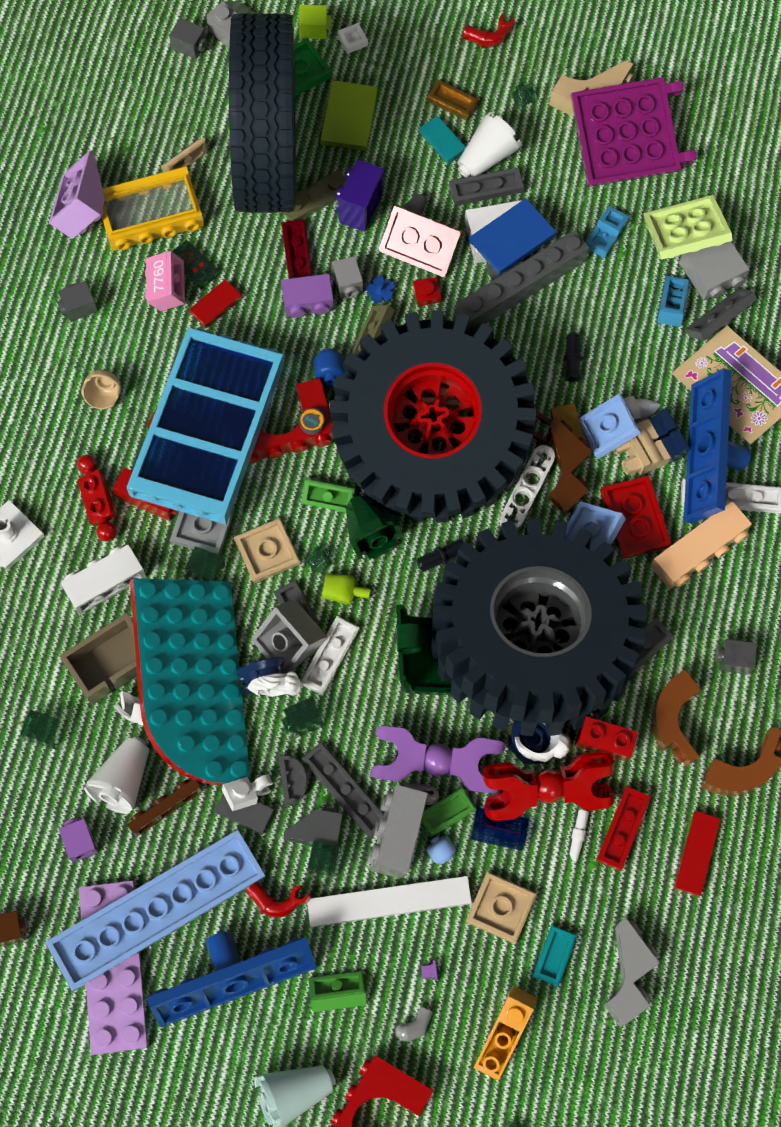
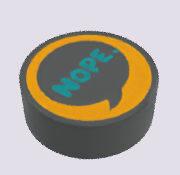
(312, 421)

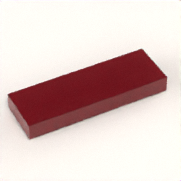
(296, 249)

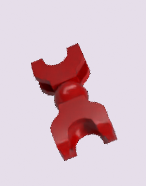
(573, 783)

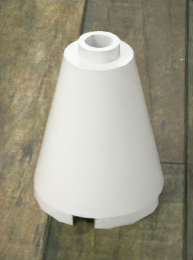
(488, 146)
(120, 776)

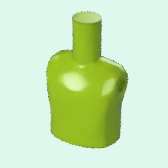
(342, 589)

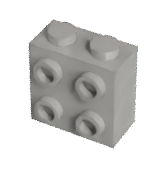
(715, 269)

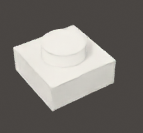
(352, 38)

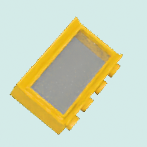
(150, 209)

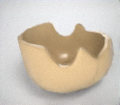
(101, 389)

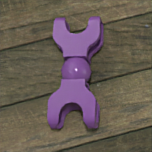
(436, 759)

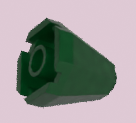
(371, 527)

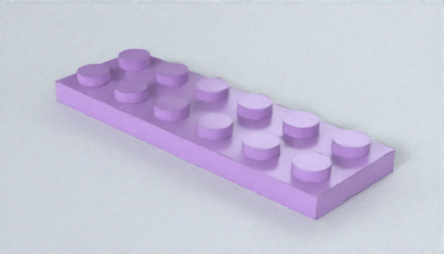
(116, 996)

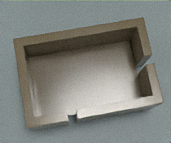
(103, 659)

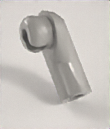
(432, 796)

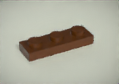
(164, 807)

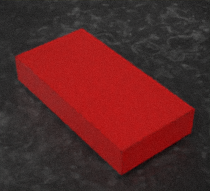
(215, 303)

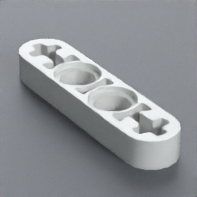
(526, 488)

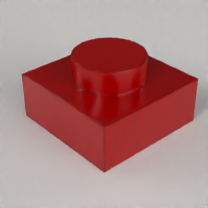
(426, 291)

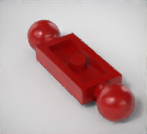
(96, 498)

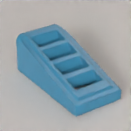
(670, 314)

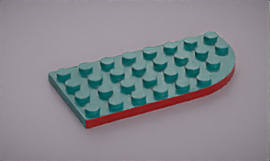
(190, 677)

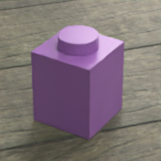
(78, 839)

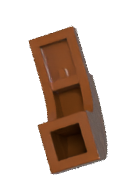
(665, 717)
(737, 781)

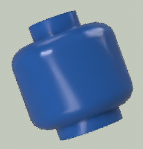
(328, 365)

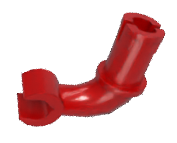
(487, 38)
(272, 907)

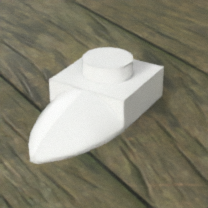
(641, 408)

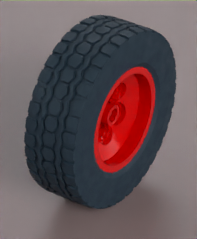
(262, 112)

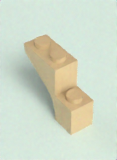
(561, 93)

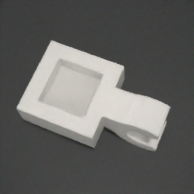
(243, 793)

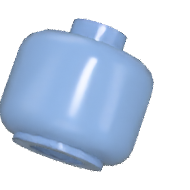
(440, 849)

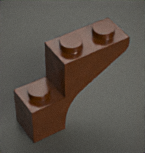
(570, 455)

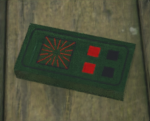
(196, 265)

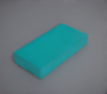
(442, 140)
(554, 956)

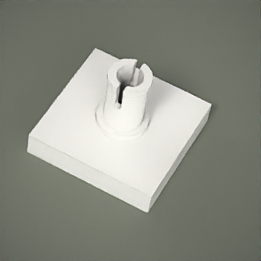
(16, 535)

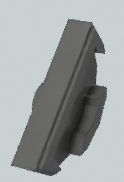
(293, 779)

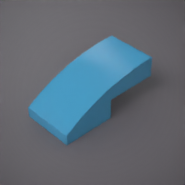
(607, 231)

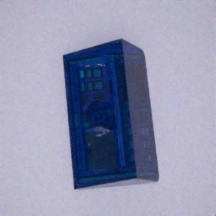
(501, 833)

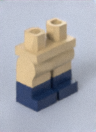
(655, 445)

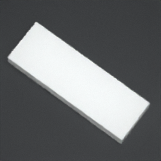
(329, 655)

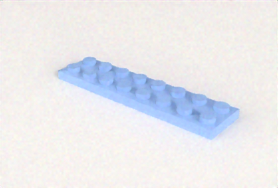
(154, 910)

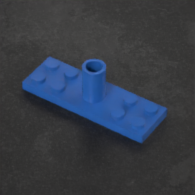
(709, 447)
(231, 977)

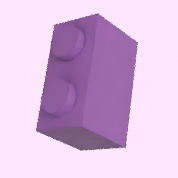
(307, 295)

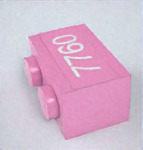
(165, 281)

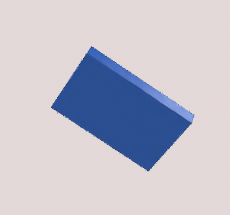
(512, 236)

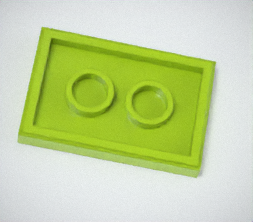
(349, 115)

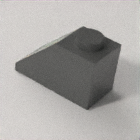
(317, 826)

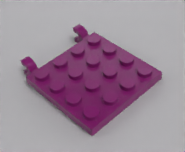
(628, 131)

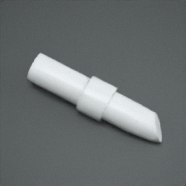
(578, 834)

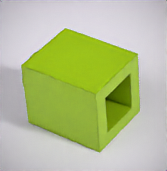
(314, 21)

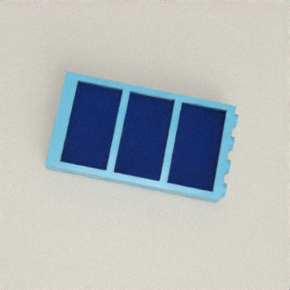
(206, 425)

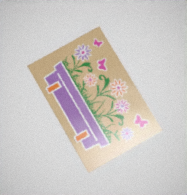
(754, 381)

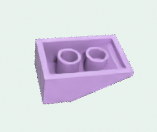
(78, 197)

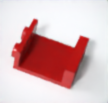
(606, 737)

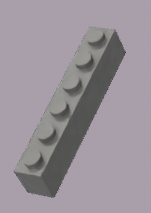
(524, 280)

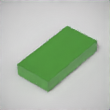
(447, 812)

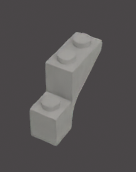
(635, 961)

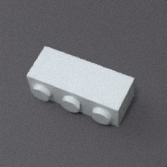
(102, 579)

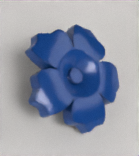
(380, 289)

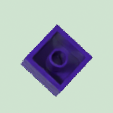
(360, 195)

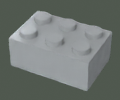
(397, 831)

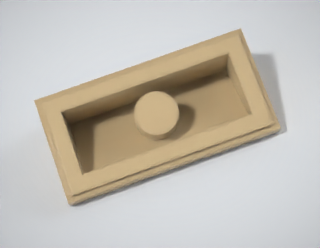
(186, 156)

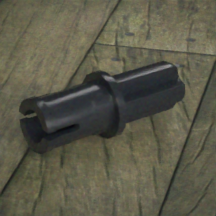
(573, 357)
(439, 556)

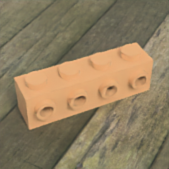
(701, 545)

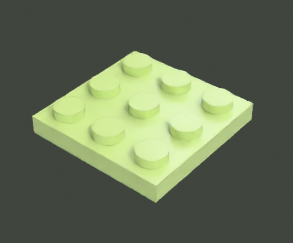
(687, 227)

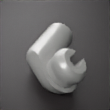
(416, 1028)

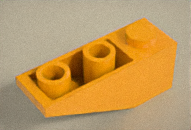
(505, 1032)

